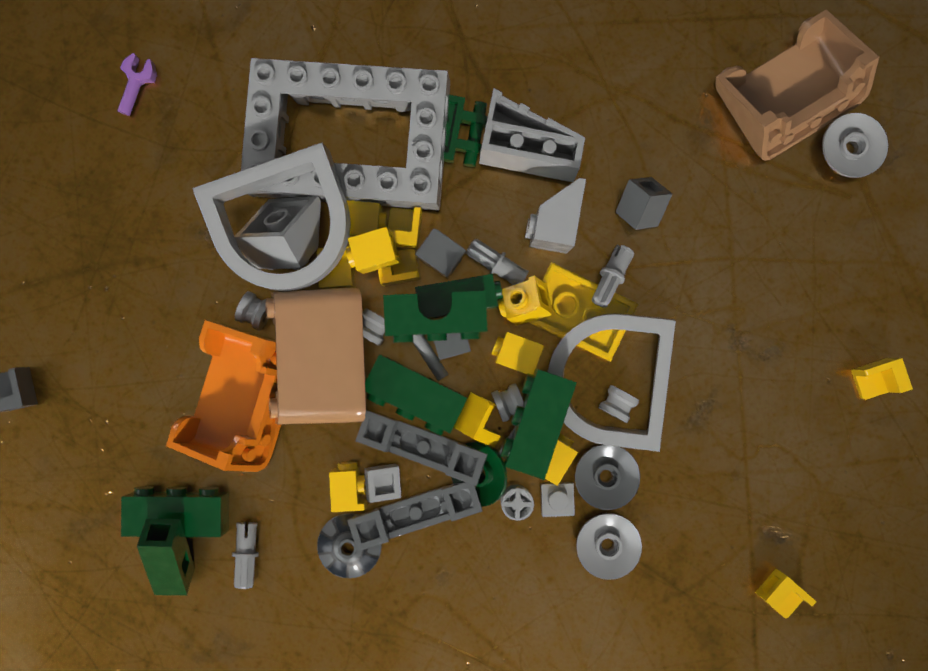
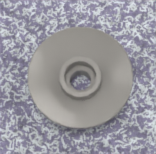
(868, 141)
(616, 560)

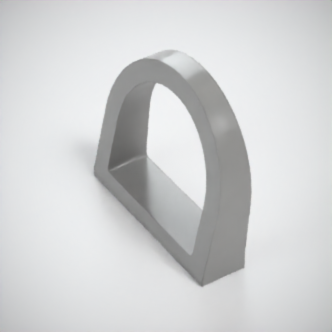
(215, 193)
(614, 436)

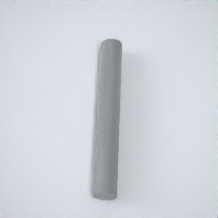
(429, 356)

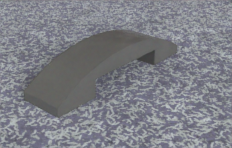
(422, 447)
(414, 513)

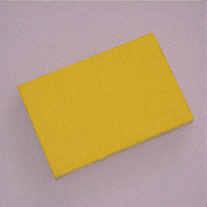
(573, 304)

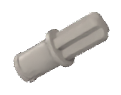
(496, 262)
(612, 275)
(245, 555)

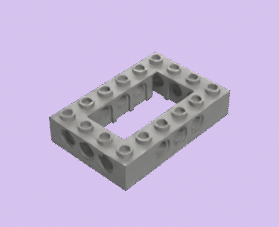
(405, 89)

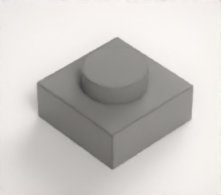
(382, 483)
(557, 499)

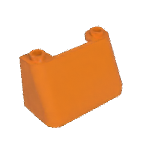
(232, 413)

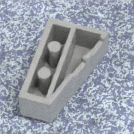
(529, 143)

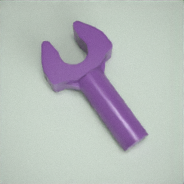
(135, 81)

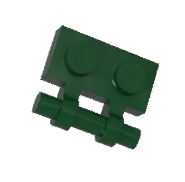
(476, 120)

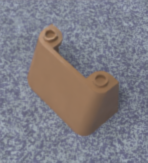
(801, 87)
(318, 356)

